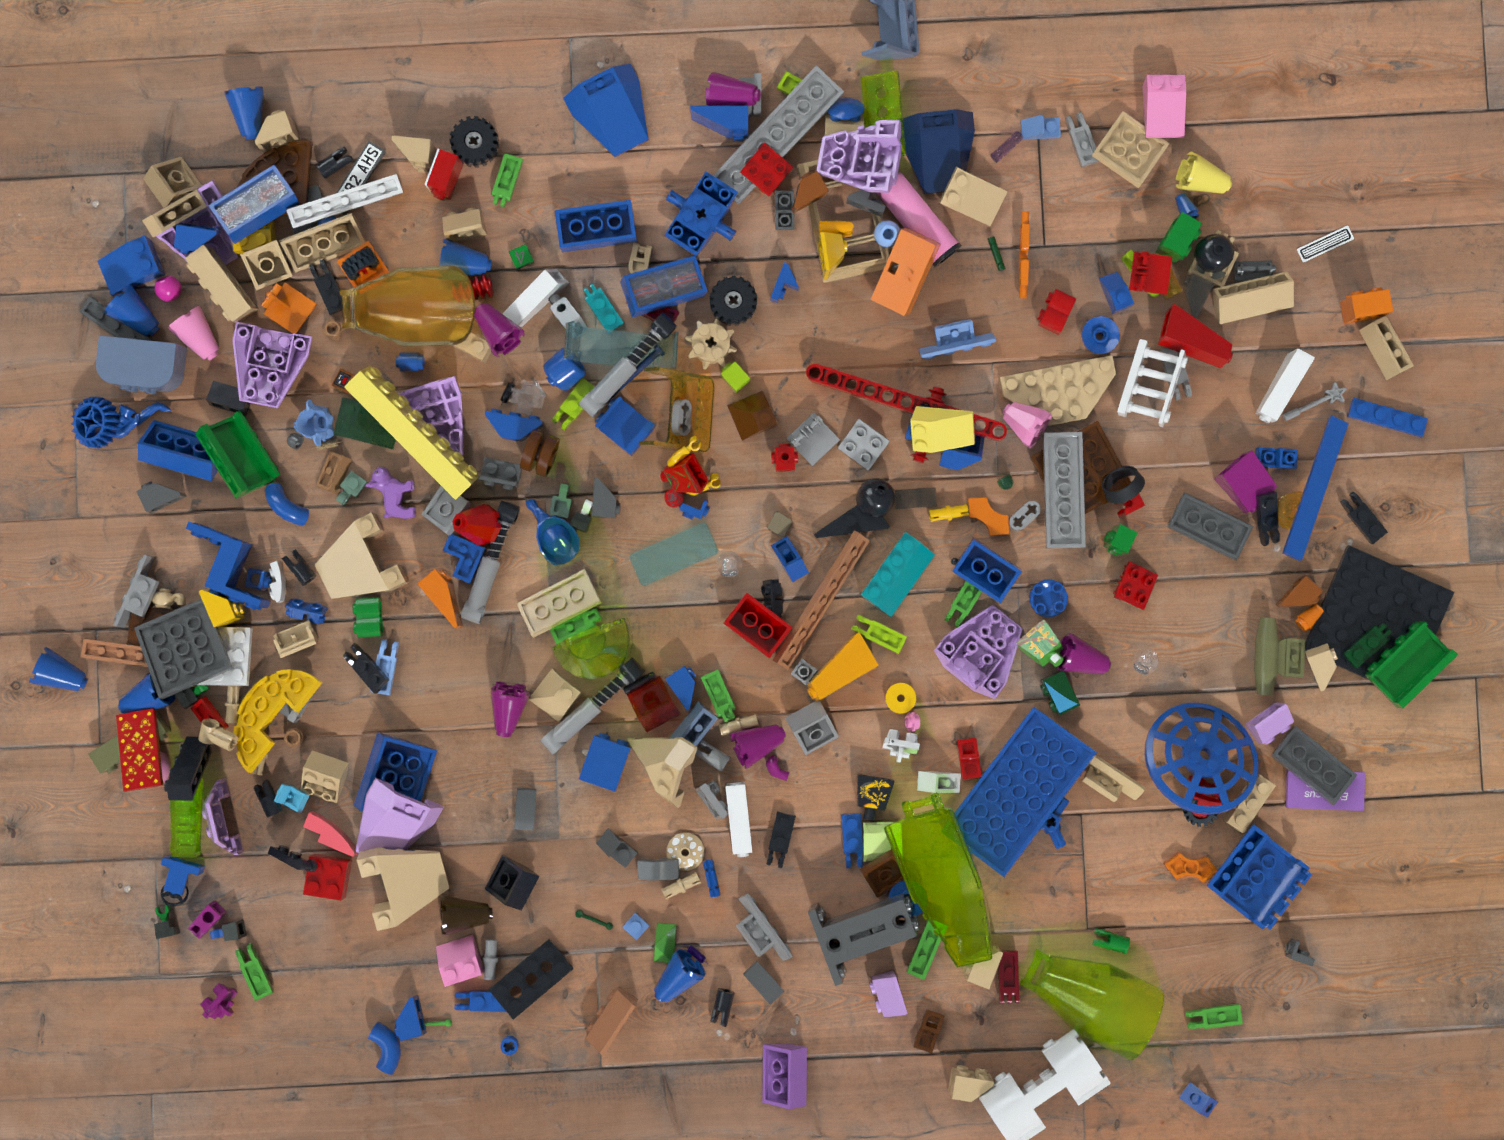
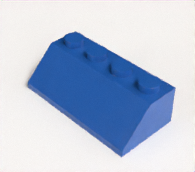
(175, 450)

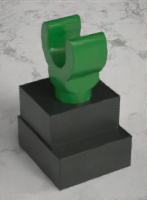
(188, 696)
(166, 926)

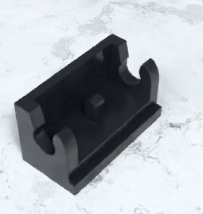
(226, 398)

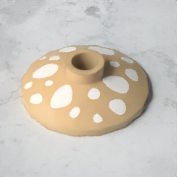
(692, 844)

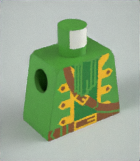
(1041, 645)

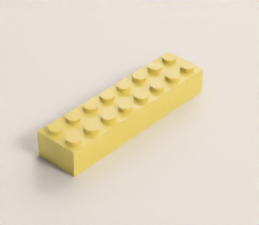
(412, 431)

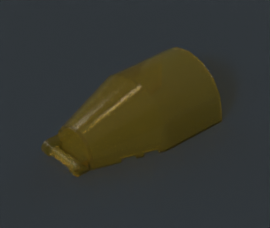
(413, 306)

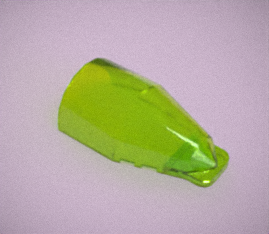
(597, 650)

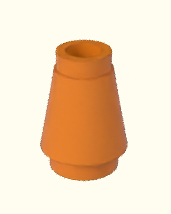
(1309, 617)

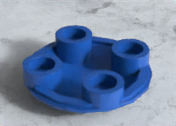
(846, 109)
(1048, 598)

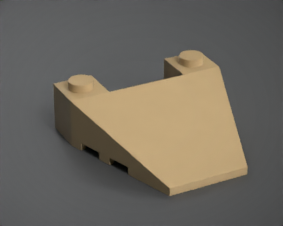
(350, 566)
(409, 880)

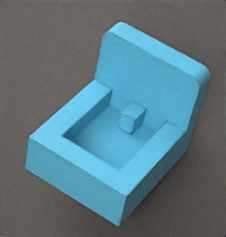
(291, 797)

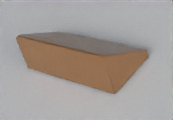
(333, 472)

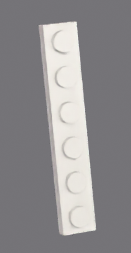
(344, 201)

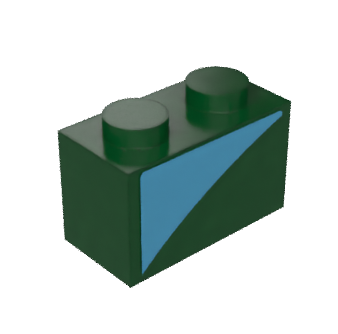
(1059, 693)

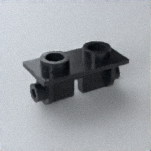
(770, 590)

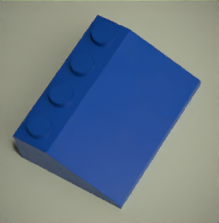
(399, 764)

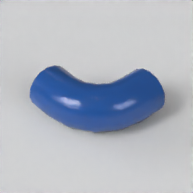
(284, 507)
(389, 1046)

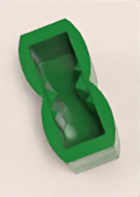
(369, 617)

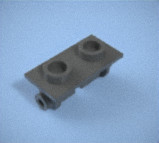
(1253, 269)

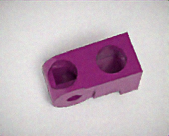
(207, 919)

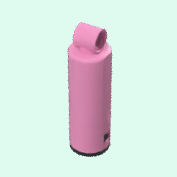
(916, 215)

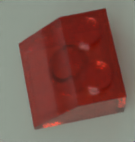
(653, 704)

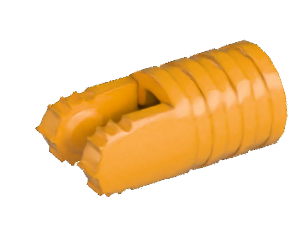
(837, 227)

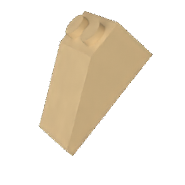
(973, 196)

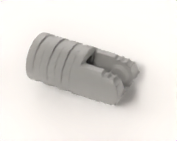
(716, 757)

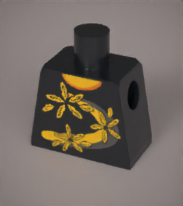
(873, 794)

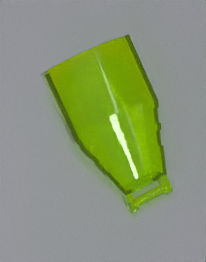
(1098, 1001)

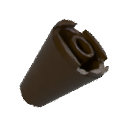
(462, 914)

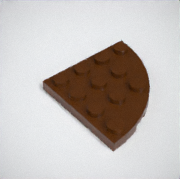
(293, 164)

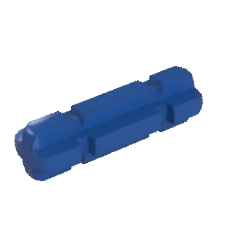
(711, 878)

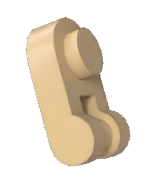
(639, 264)

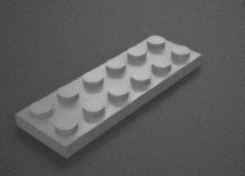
(1064, 490)

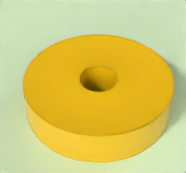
(909, 698)

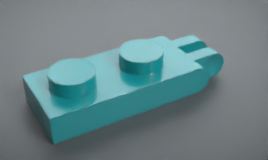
(602, 308)

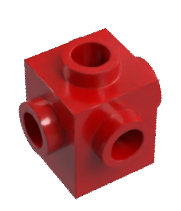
(784, 465)

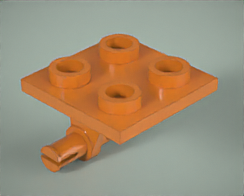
(288, 307)

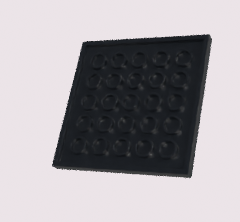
(1368, 594)

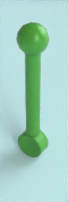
(447, 1022)

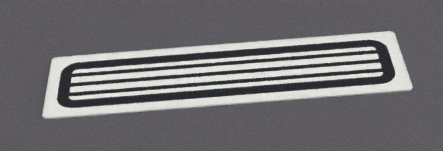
(1325, 244)

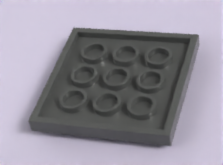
(182, 649)

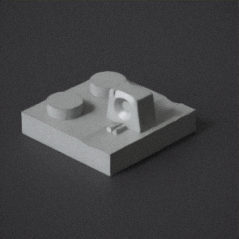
(443, 508)
(707, 794)

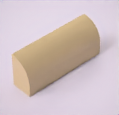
(1253, 297)

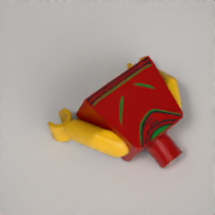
(686, 473)

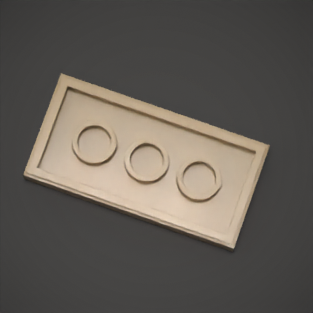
(558, 603)

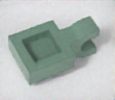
(352, 485)
(561, 504)

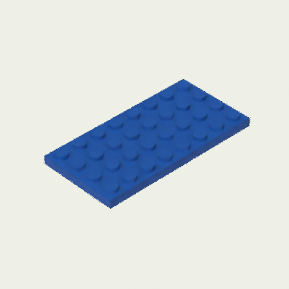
(1021, 790)

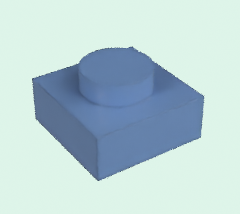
(636, 926)

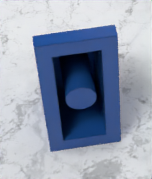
(1116, 292)
(789, 559)
(683, 685)
(410, 1021)

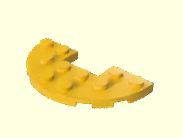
(262, 706)

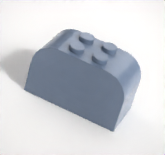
(140, 364)

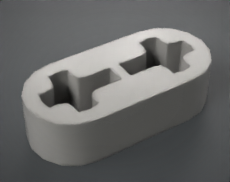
(681, 417)
(1027, 519)

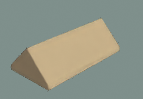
(323, 242)

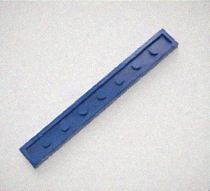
(1315, 488)

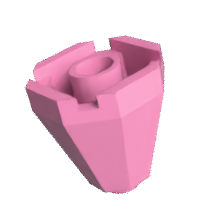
(1026, 422)

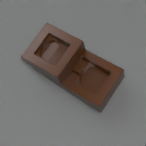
(928, 1031)

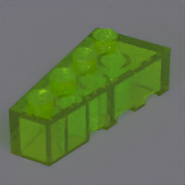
(186, 825)

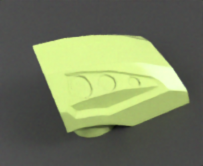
(875, 840)

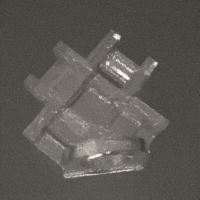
(526, 401)

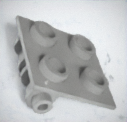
(813, 439)
(863, 444)

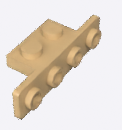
(1110, 780)

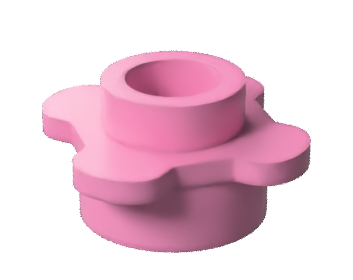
(912, 721)

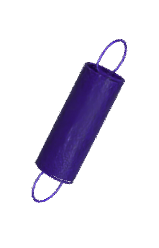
(694, 952)

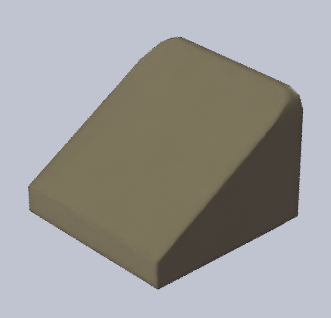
(779, 524)

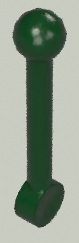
(579, 913)

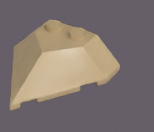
(664, 763)

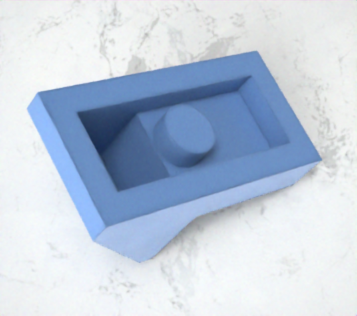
(1040, 128)

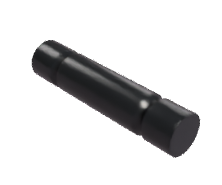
(638, 683)

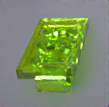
(892, 100)

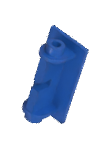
(297, 608)

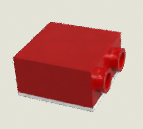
(443, 174)

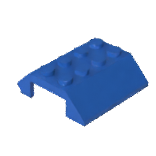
(1259, 878)

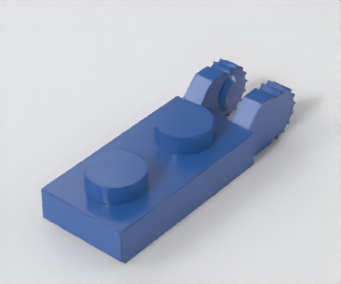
(852, 837)
(479, 1001)

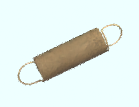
(328, 444)

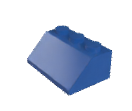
(987, 570)

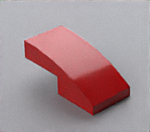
(969, 759)

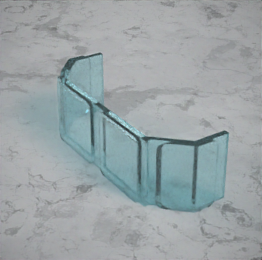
(609, 346)

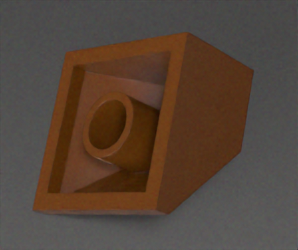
(752, 415)

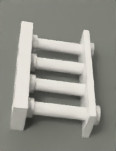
(1138, 369)

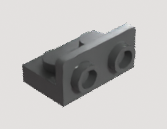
(501, 473)

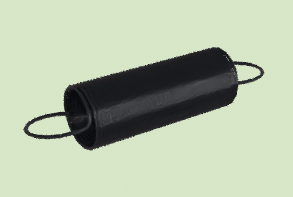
(507, 392)

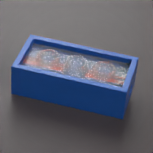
(254, 204)
(663, 286)

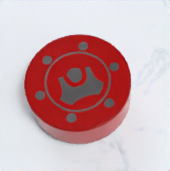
(673, 498)

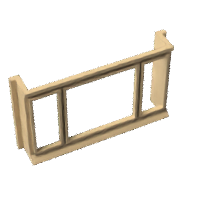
(849, 270)

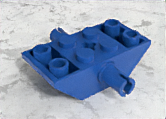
(708, 197)

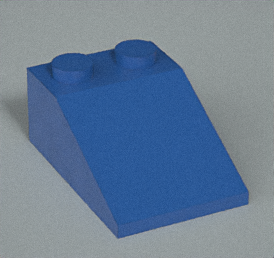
(725, 120)
(131, 264)

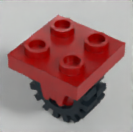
(1205, 800)

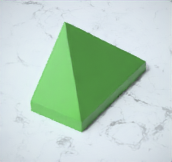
(664, 942)

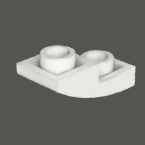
(278, 588)

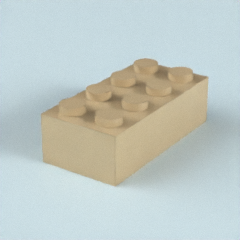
(221, 284)

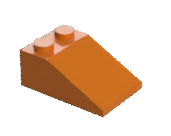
(442, 594)

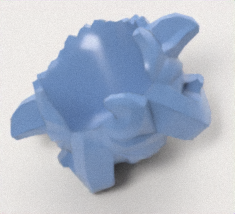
(315, 423)

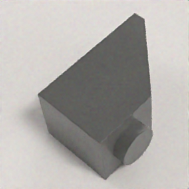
(158, 496)
(604, 502)

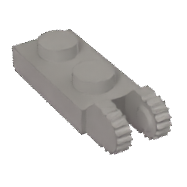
(1082, 140)
(1183, 377)

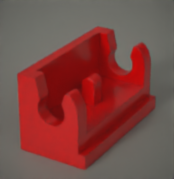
(1131, 506)

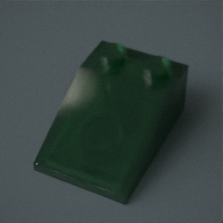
(359, 425)

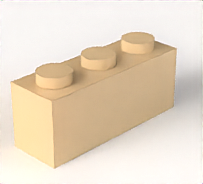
(174, 213)
(1386, 347)
(1244, 813)

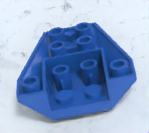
(611, 108)

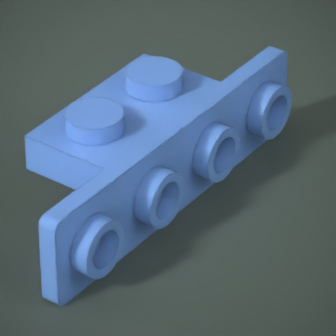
(955, 337)

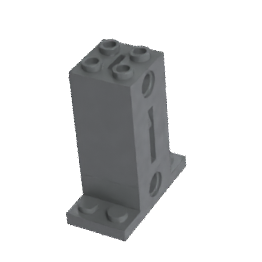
(862, 931)

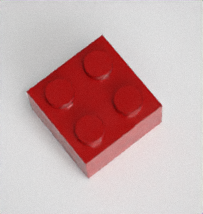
(329, 879)

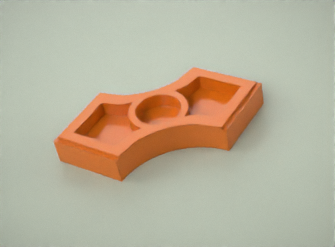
(981, 510)
(1199, 868)

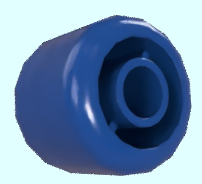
(563, 372)

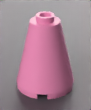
(196, 333)

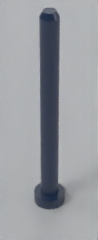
(643, 364)

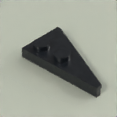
(851, 521)

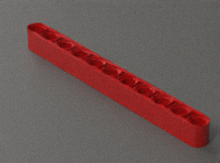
(898, 395)

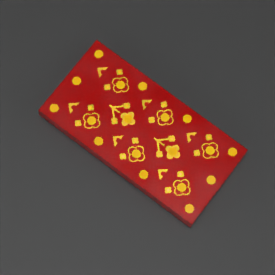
(139, 750)

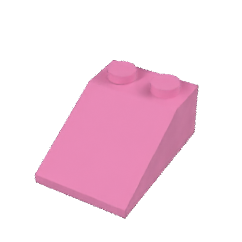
(1164, 106)

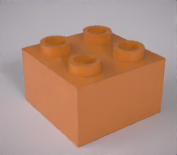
(1366, 306)

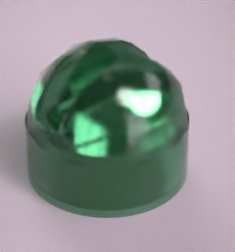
(1005, 482)

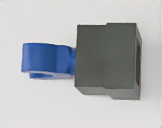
(231, 931)

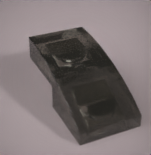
(916, 498)

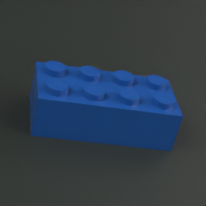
(596, 226)

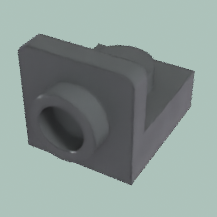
(1300, 956)

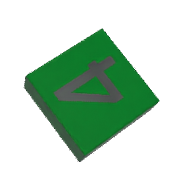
(521, 256)

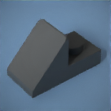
(860, 200)
(616, 848)

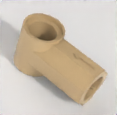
(212, 733)

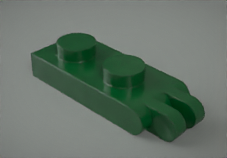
(1367, 645)

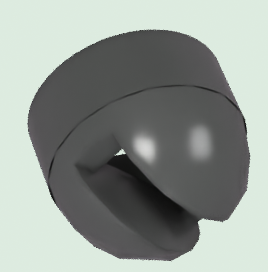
(295, 441)

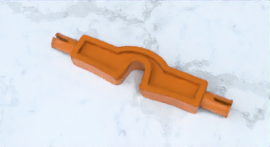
(1023, 253)

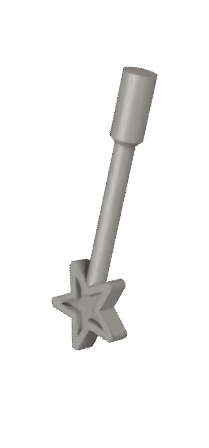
(1334, 394)

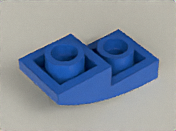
(1277, 458)

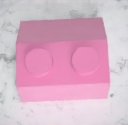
(459, 960)

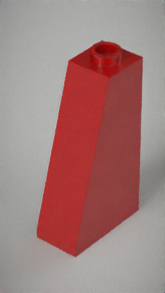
(1186, 333)

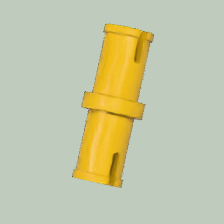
(948, 513)

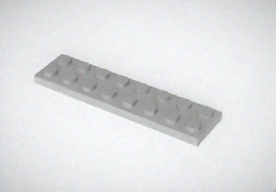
(782, 127)

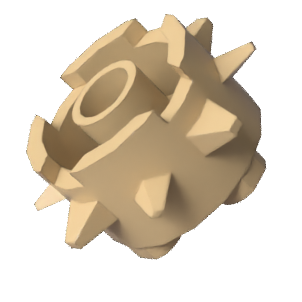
(700, 347)

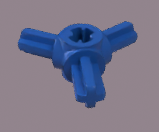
(1053, 829)

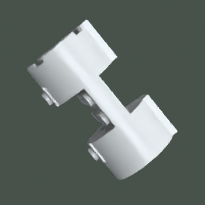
(1072, 1068)

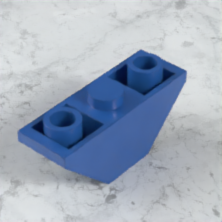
(513, 426)

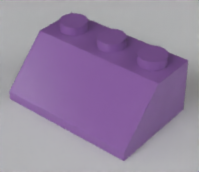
(784, 1075)

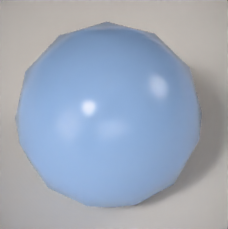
(886, 233)

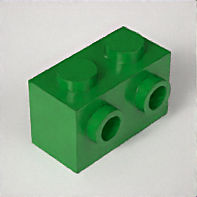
(1119, 540)

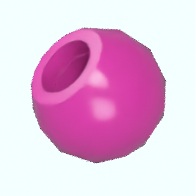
(168, 288)

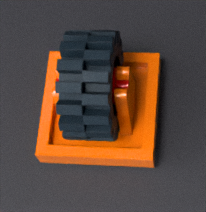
(362, 265)

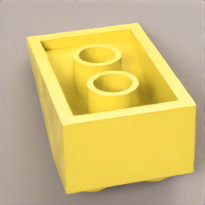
(941, 429)

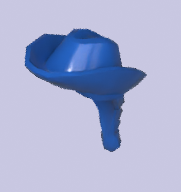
(554, 536)

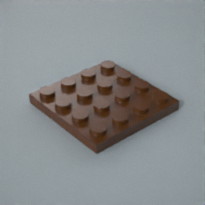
(1098, 462)

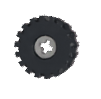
(486, 146)
(733, 313)

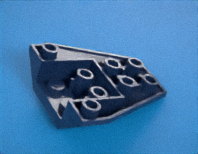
(937, 145)

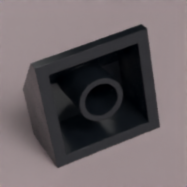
(511, 883)

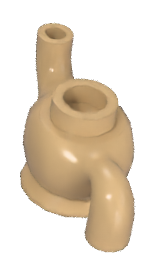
(164, 599)

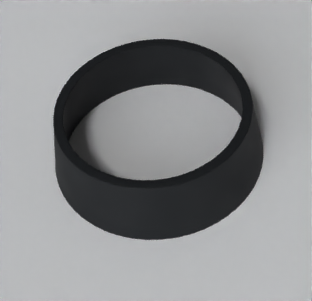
(1128, 492)

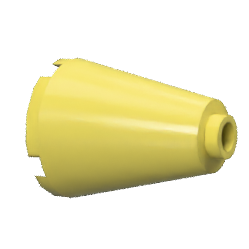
(1202, 176)

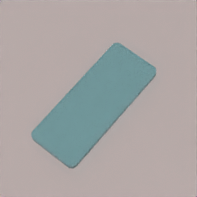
(673, 554)

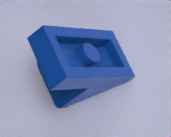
(785, 279)

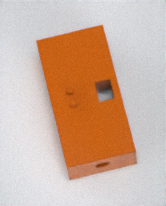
(905, 271)

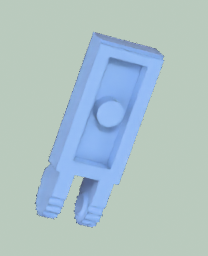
(387, 665)

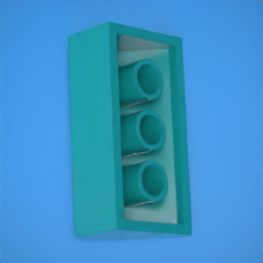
(897, 574)

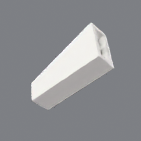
(536, 296)
(1284, 385)
(739, 818)

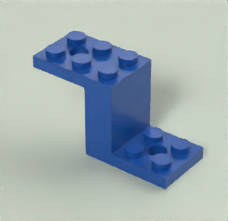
(227, 566)

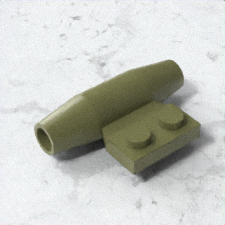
(1275, 656)

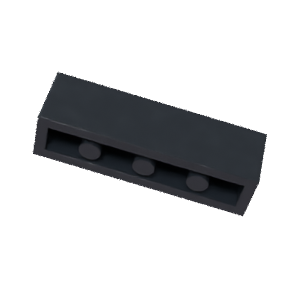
(188, 769)

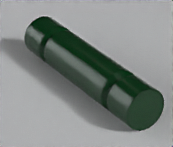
(996, 253)

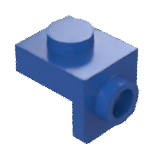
(690, 512)

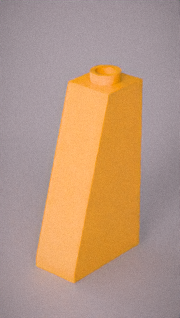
(845, 666)

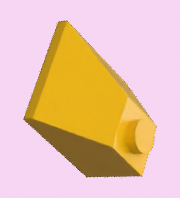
(832, 251)

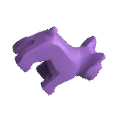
(393, 493)

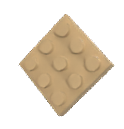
(1128, 151)

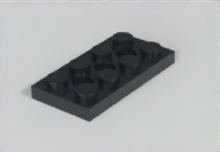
(530, 993)

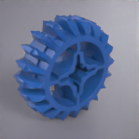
(95, 422)

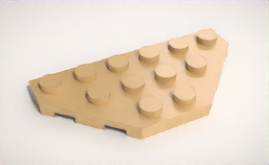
(1062, 390)

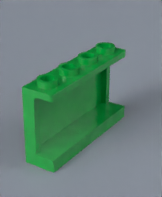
(238, 454)
(1410, 664)

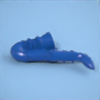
(128, 423)

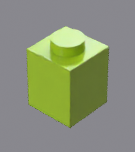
(734, 376)

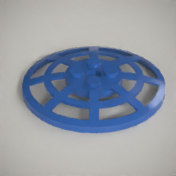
(1196, 764)

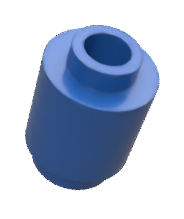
(410, 361)

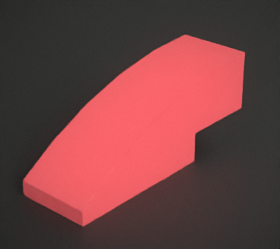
(329, 833)

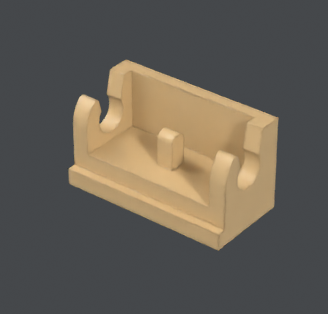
(295, 638)

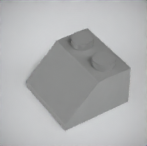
(812, 727)

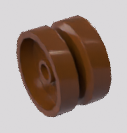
(539, 453)

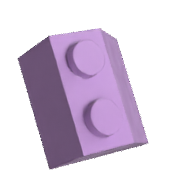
(1270, 722)
(888, 994)

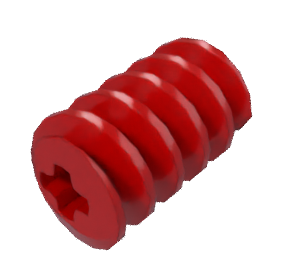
(482, 287)

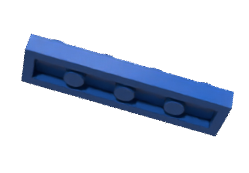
(1387, 417)

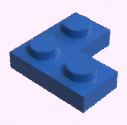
(469, 555)

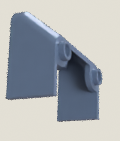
(897, 31)

